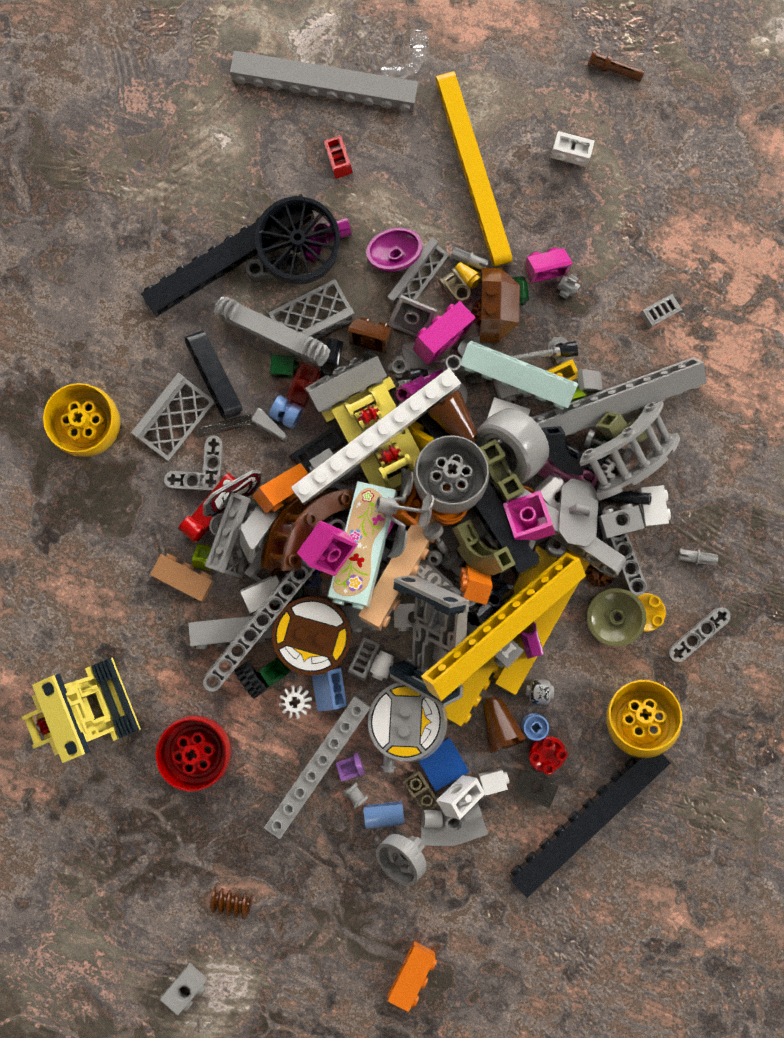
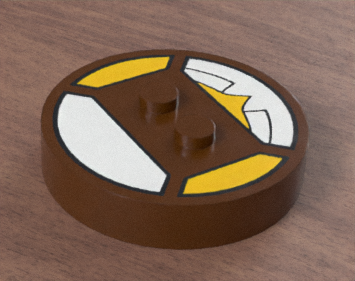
(311, 635)

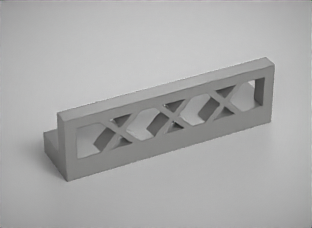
(415, 269)

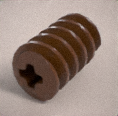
(230, 903)

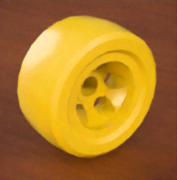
(61, 407)
(663, 703)

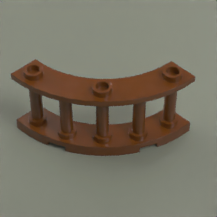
(296, 524)

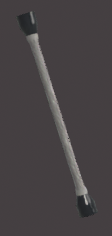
(567, 349)

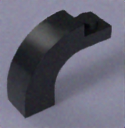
(562, 458)

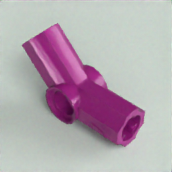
(344, 230)
(407, 390)
(532, 642)

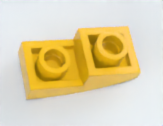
(420, 438)

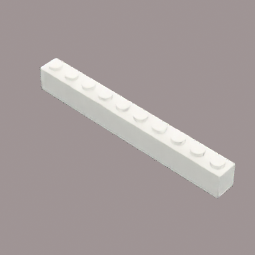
(376, 436)

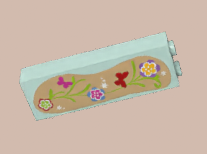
(369, 530)

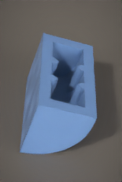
(329, 690)
(383, 814)

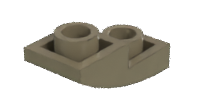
(421, 791)

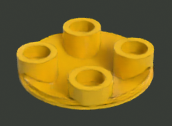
(654, 610)

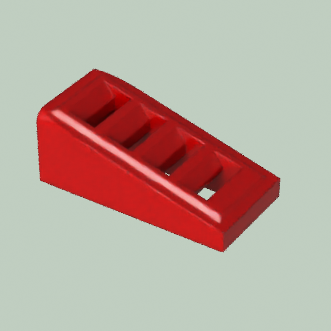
(342, 167)

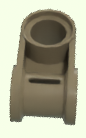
(453, 284)

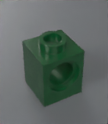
(283, 366)

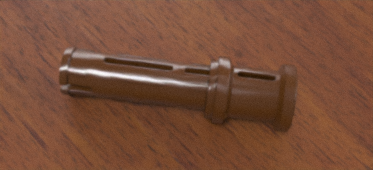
(606, 63)

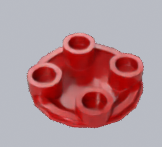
(547, 755)

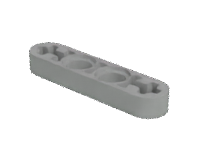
(700, 636)

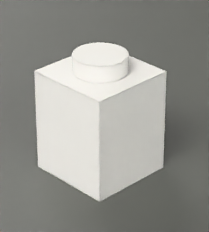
(494, 781)

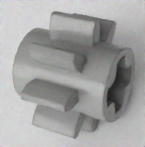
(568, 286)

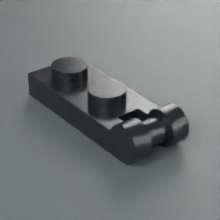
(329, 439)

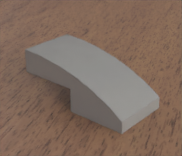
(589, 380)

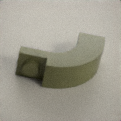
(613, 424)
(479, 555)

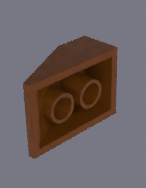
(369, 335)

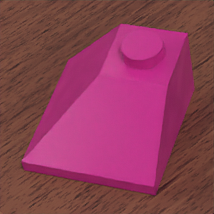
(529, 517)

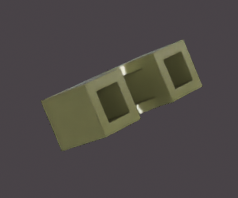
(499, 471)

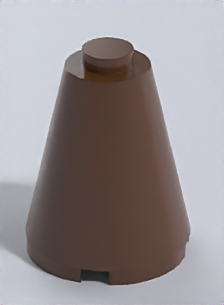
(454, 417)
(501, 726)

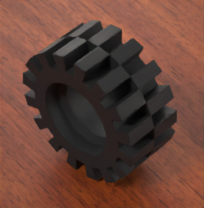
(250, 679)

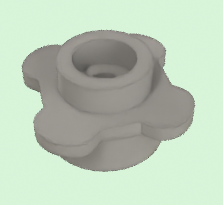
(399, 362)

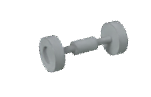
(590, 440)
(434, 531)

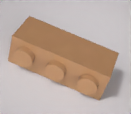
(182, 577)

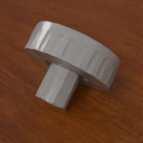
(402, 858)

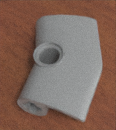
(441, 831)

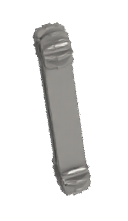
(272, 331)

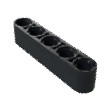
(213, 375)

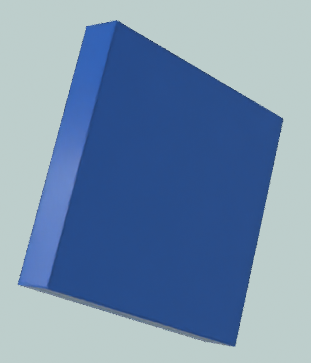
(444, 765)

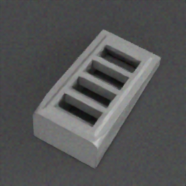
(647, 317)
(263, 421)
(356, 674)

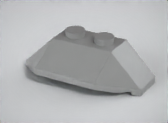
(256, 531)

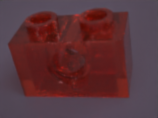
(304, 377)

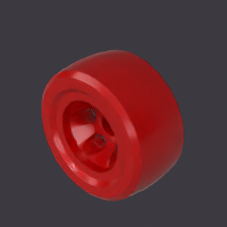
(169, 745)

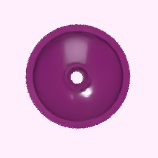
(394, 249)

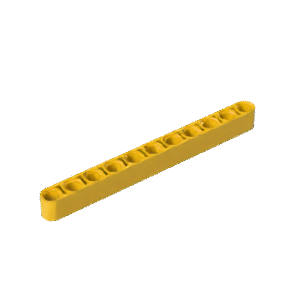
(473, 169)

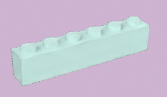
(518, 374)

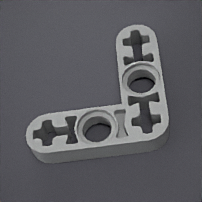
(201, 477)

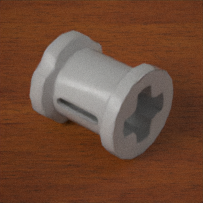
(355, 795)

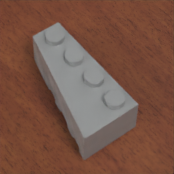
(346, 381)

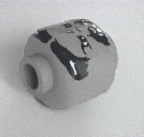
(539, 692)

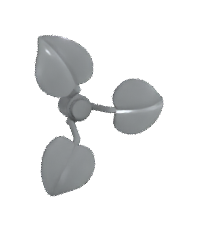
(452, 362)
(389, 506)

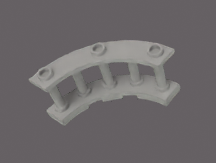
(646, 466)

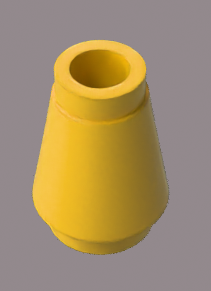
(468, 275)

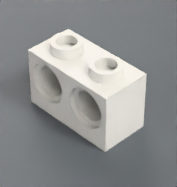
(572, 149)

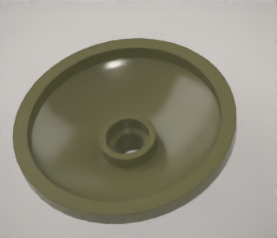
(602, 613)

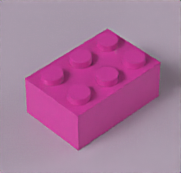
(443, 332)

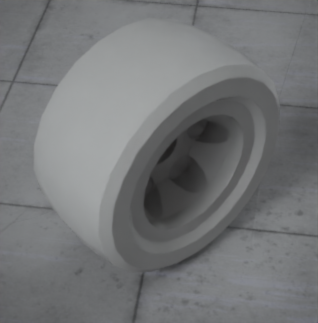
(519, 438)
(458, 455)

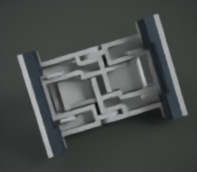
(437, 630)

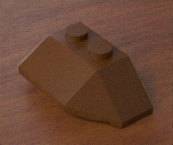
(498, 305)

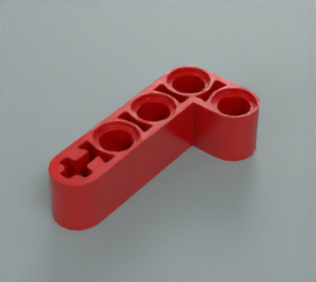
(197, 525)

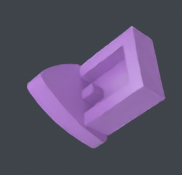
(350, 767)

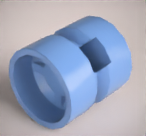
(286, 412)
(535, 726)

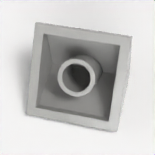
(410, 316)

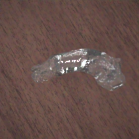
(419, 47)

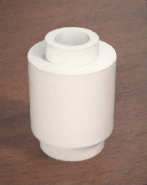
(381, 665)

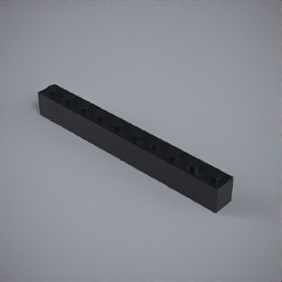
(217, 262)
(493, 515)
(586, 822)

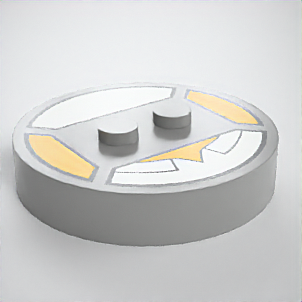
(406, 724)

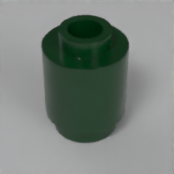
(524, 292)

